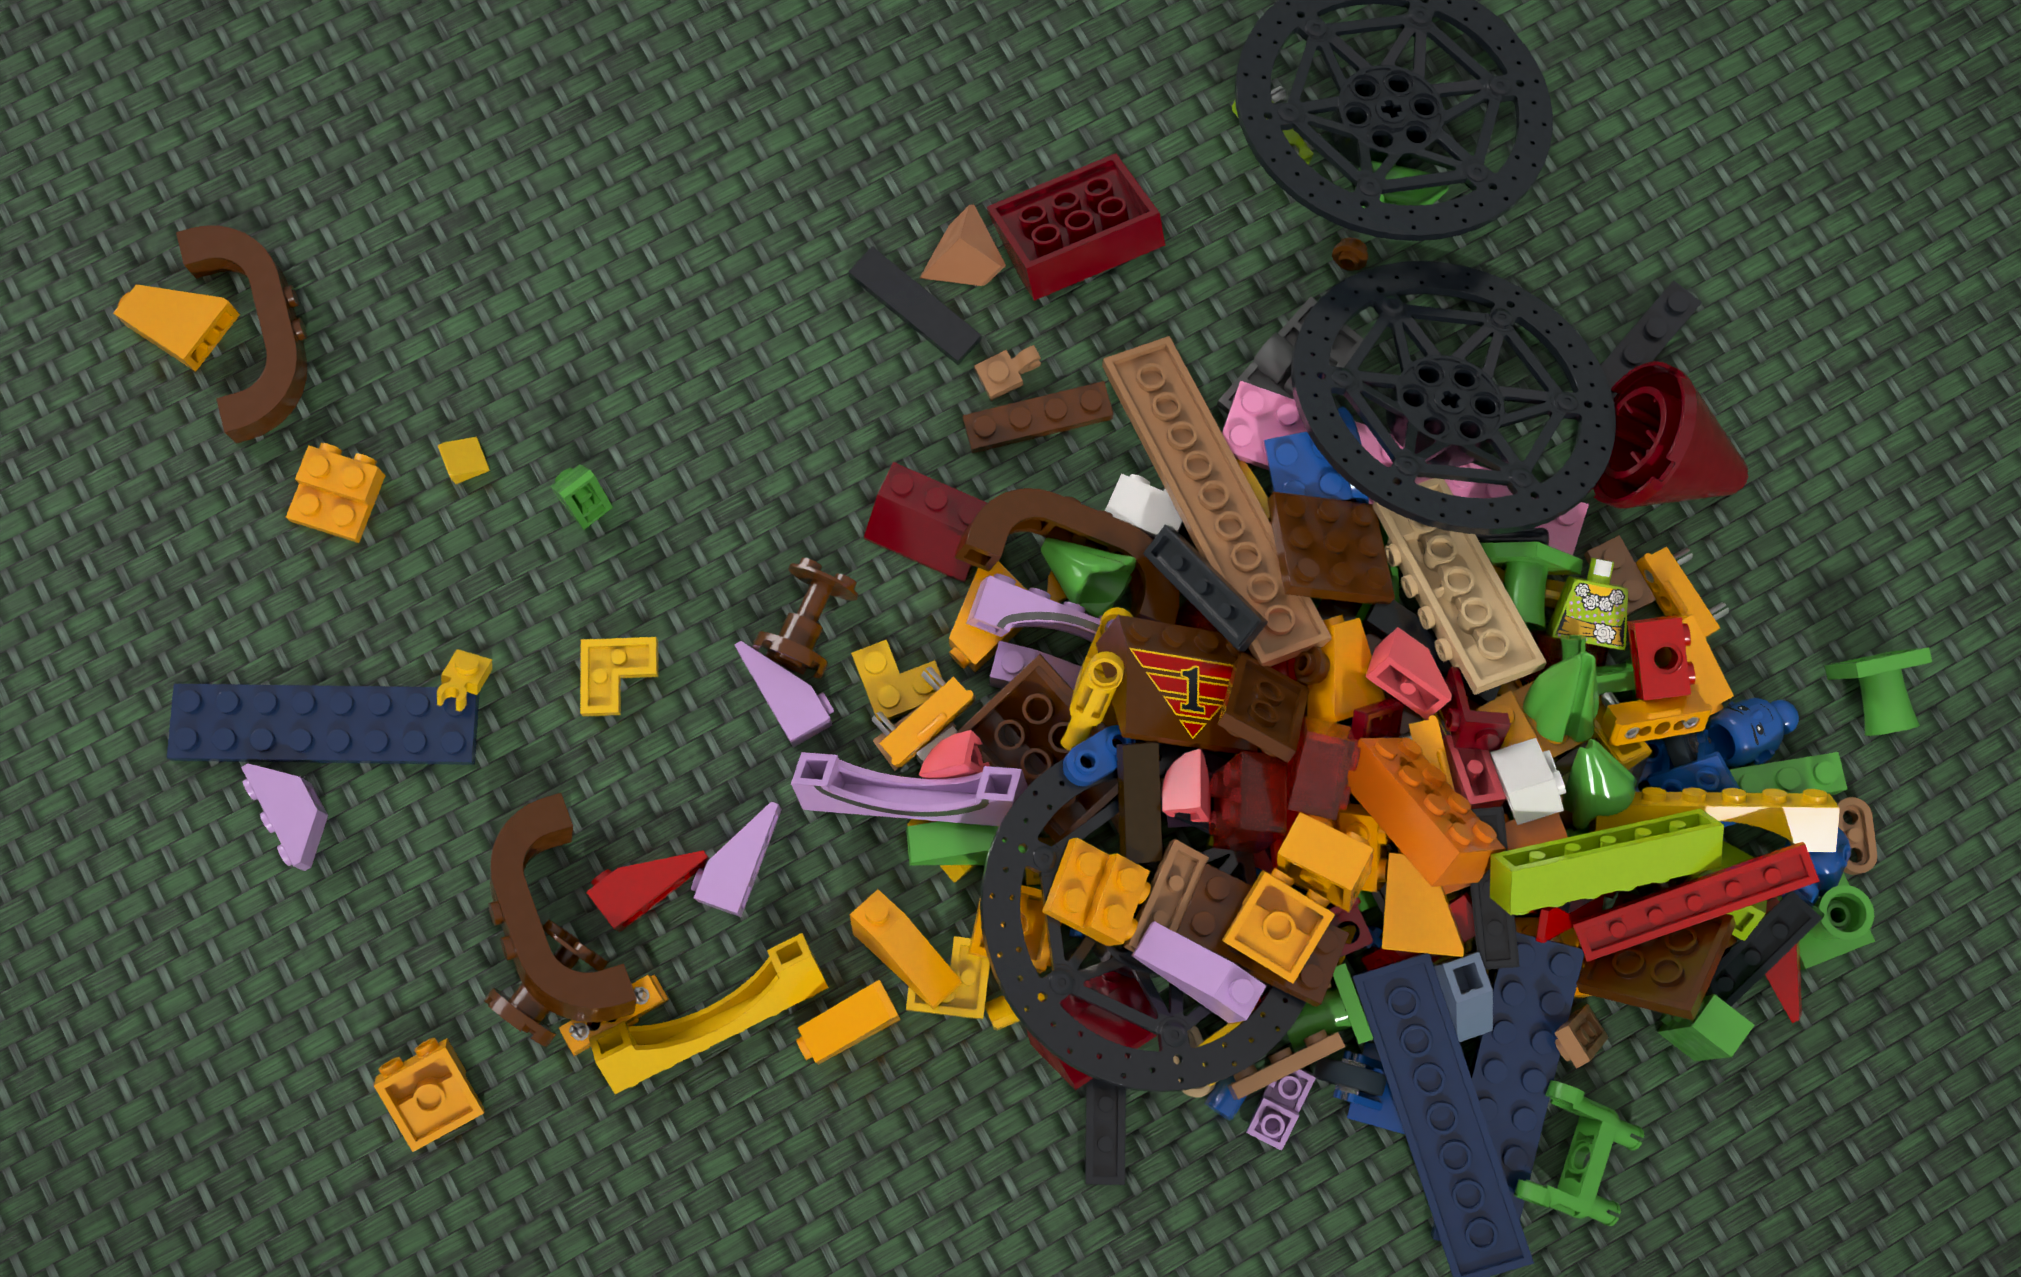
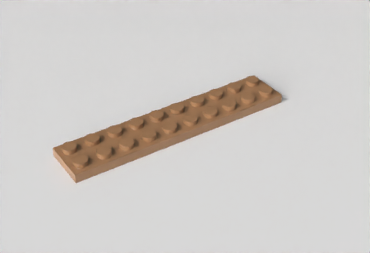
(1212, 494)

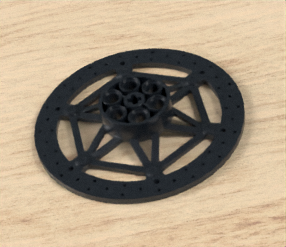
(1394, 117)
(1448, 407)
(1066, 978)

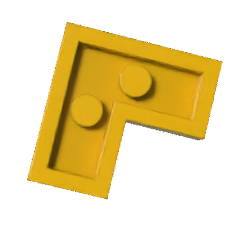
(606, 663)
(887, 688)
(969, 997)

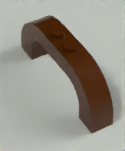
(281, 385)
(1073, 522)
(561, 990)

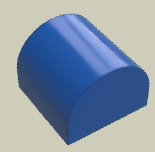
(1222, 1101)

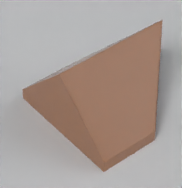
(965, 253)

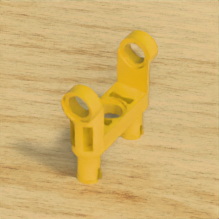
(1092, 689)

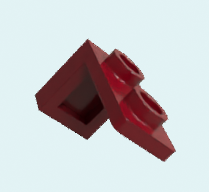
(1472, 728)

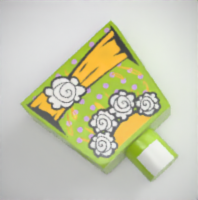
(1592, 608)

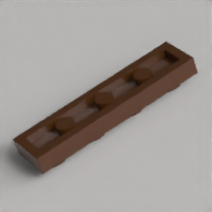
(1038, 417)

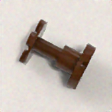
(801, 631)
(522, 1009)

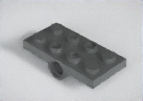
(1273, 362)

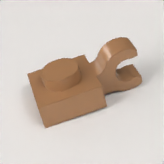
(1002, 374)

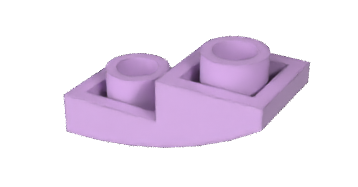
(1280, 1108)

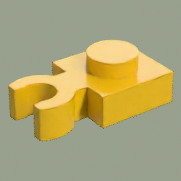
(462, 675)

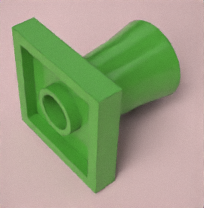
(1526, 574)
(1883, 688)
(1843, 927)
(1338, 1012)

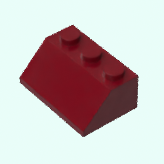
(922, 520)
(1105, 1024)

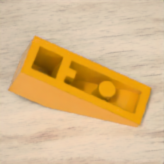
(903, 948)

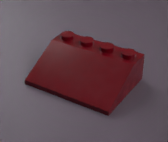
(1077, 226)

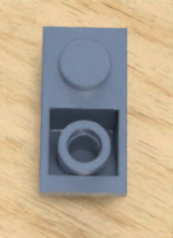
(1467, 994)

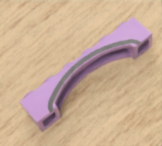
(1004, 606)
(836, 786)

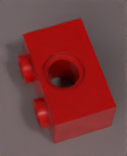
(1645, 639)

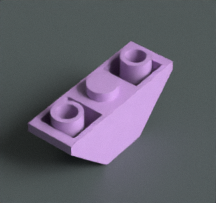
(289, 811)

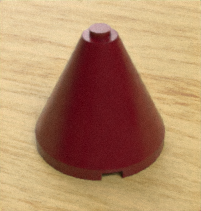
(1666, 443)

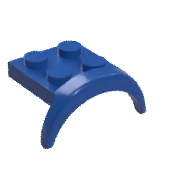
(1302, 470)

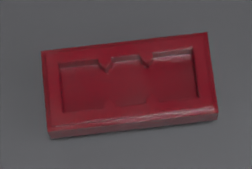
(1378, 720)

